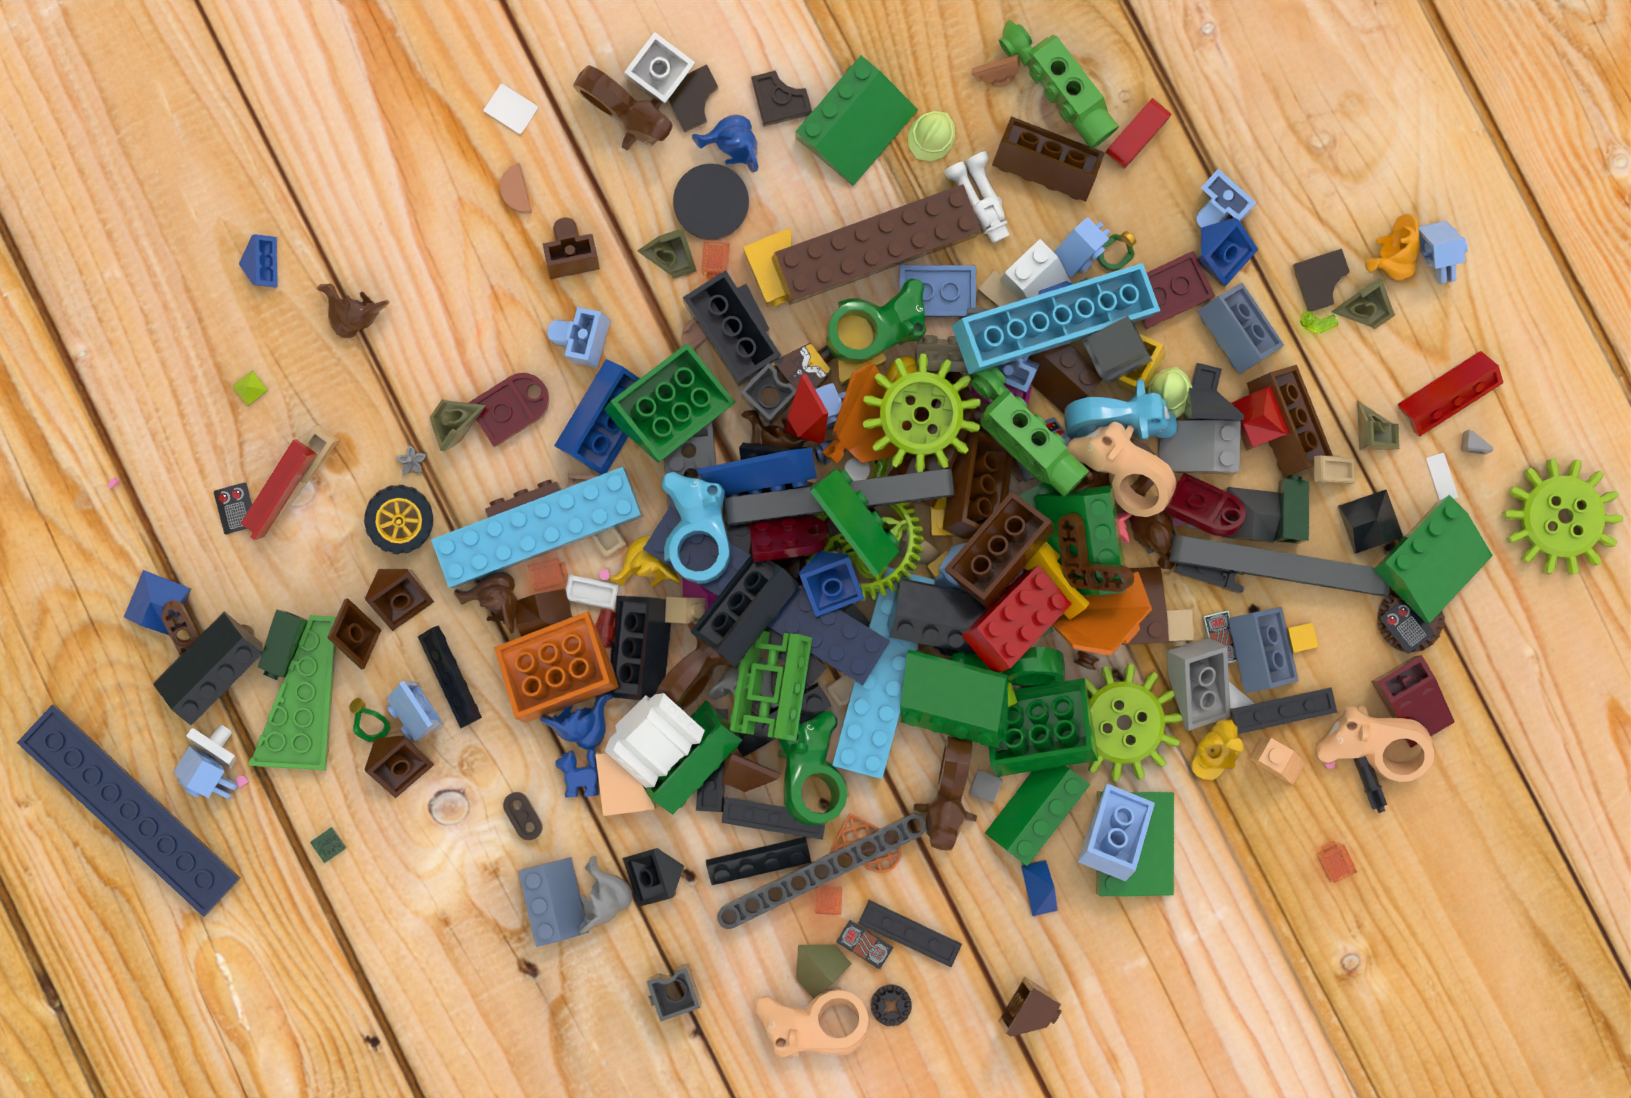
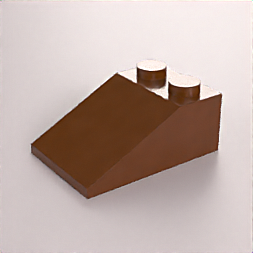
(1155, 625)

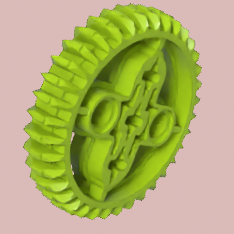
(908, 524)

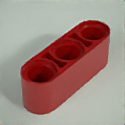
(1138, 133)

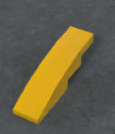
(1047, 559)

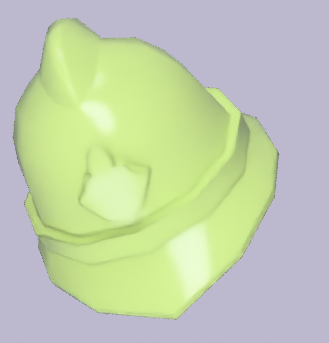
(931, 136)
(1173, 388)

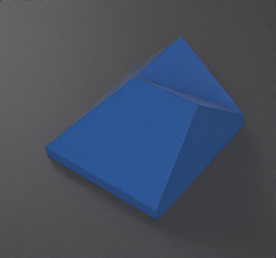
(1225, 249)
(830, 582)
(149, 598)

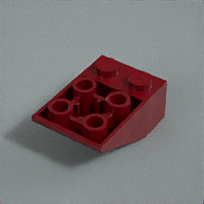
(1414, 694)

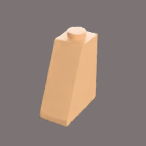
(1277, 759)
(619, 789)

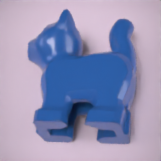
(579, 777)

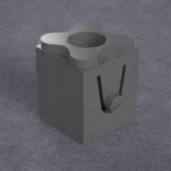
(1117, 350)
(767, 379)
(669, 1008)

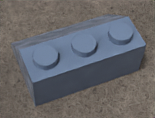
(1240, 328)
(1263, 650)
(552, 901)

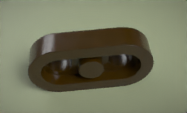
(521, 817)

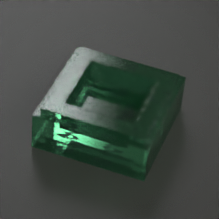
(328, 845)

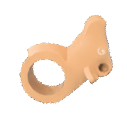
(1112, 452)
(1360, 735)
(799, 1029)

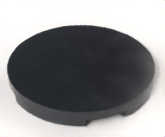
(711, 201)

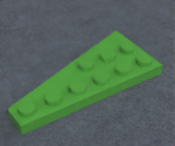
(301, 713)

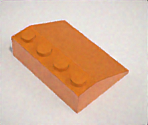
(555, 668)

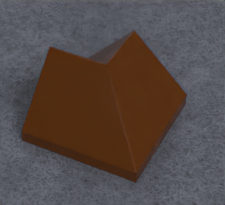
(397, 596)
(542, 611)
(354, 633)
(396, 763)
(746, 774)

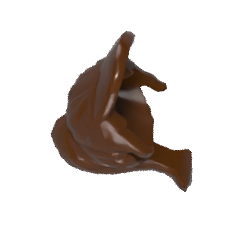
(350, 315)
(772, 434)
(1155, 534)
(496, 595)

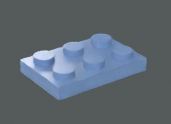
(947, 288)

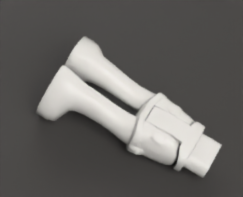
(989, 210)

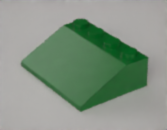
(856, 121)
(670, 403)
(855, 520)
(1101, 526)
(1435, 559)
(955, 699)
(1046, 730)
(1156, 862)

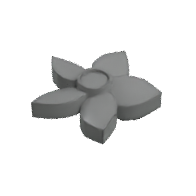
(411, 461)

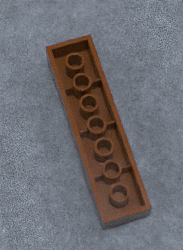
(876, 244)

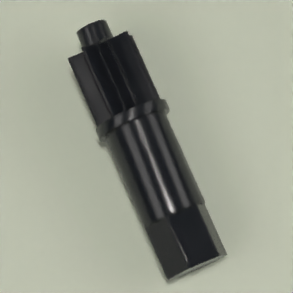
(1371, 784)

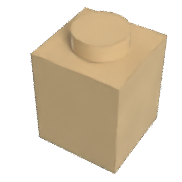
(684, 609)
(1180, 626)

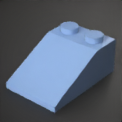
(413, 710)
(1116, 833)

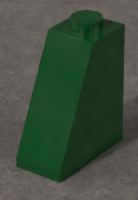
(1294, 510)
(281, 643)

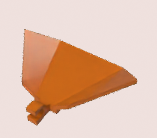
(849, 428)
(1106, 620)

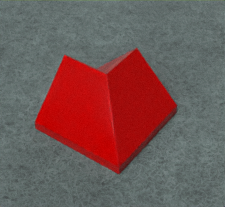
(807, 413)
(1261, 418)

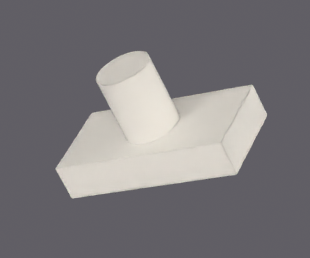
(214, 744)

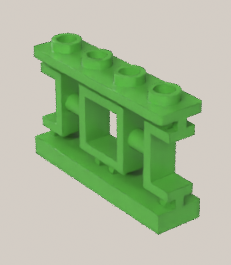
(788, 688)

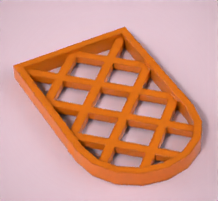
(866, 824)

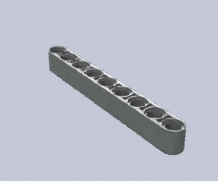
(801, 502)
(1277, 565)
(812, 880)

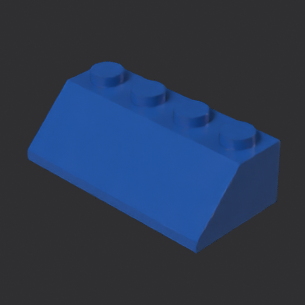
(591, 432)
(762, 472)

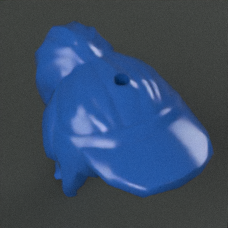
(735, 138)
(582, 726)

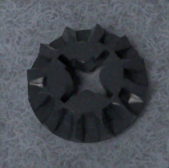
(890, 993)

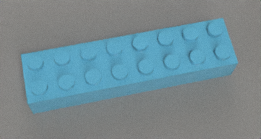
(1054, 318)
(537, 528)
(876, 704)

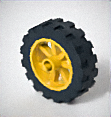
(391, 543)

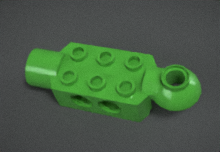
(1083, 110)
(1048, 461)

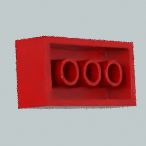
(1016, 619)

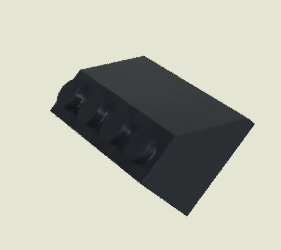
(731, 327)
(745, 609)
(933, 615)
(639, 646)
(208, 667)

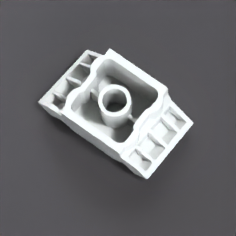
(653, 738)

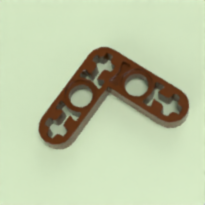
(1081, 564)
(185, 623)

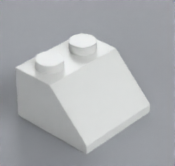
(658, 68)
(1034, 272)

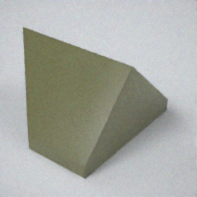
(670, 253)
(1368, 306)
(452, 421)
(1376, 431)
(819, 967)

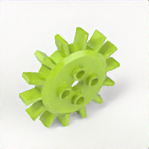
(924, 388)
(1538, 511)
(1147, 734)

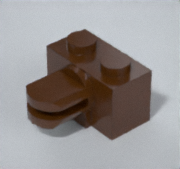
(570, 252)

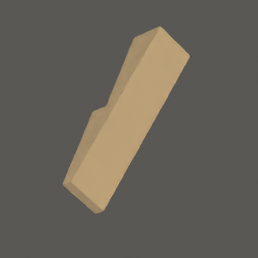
(322, 443)

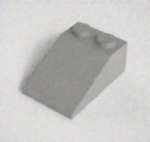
(1203, 447)
(1200, 682)

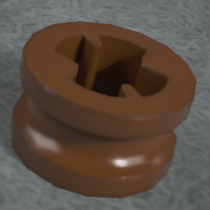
(1086, 660)

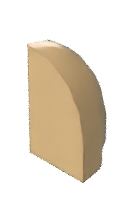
(928, 555)

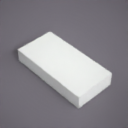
(592, 592)

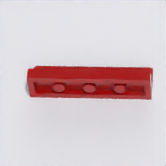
(1451, 392)
(278, 489)

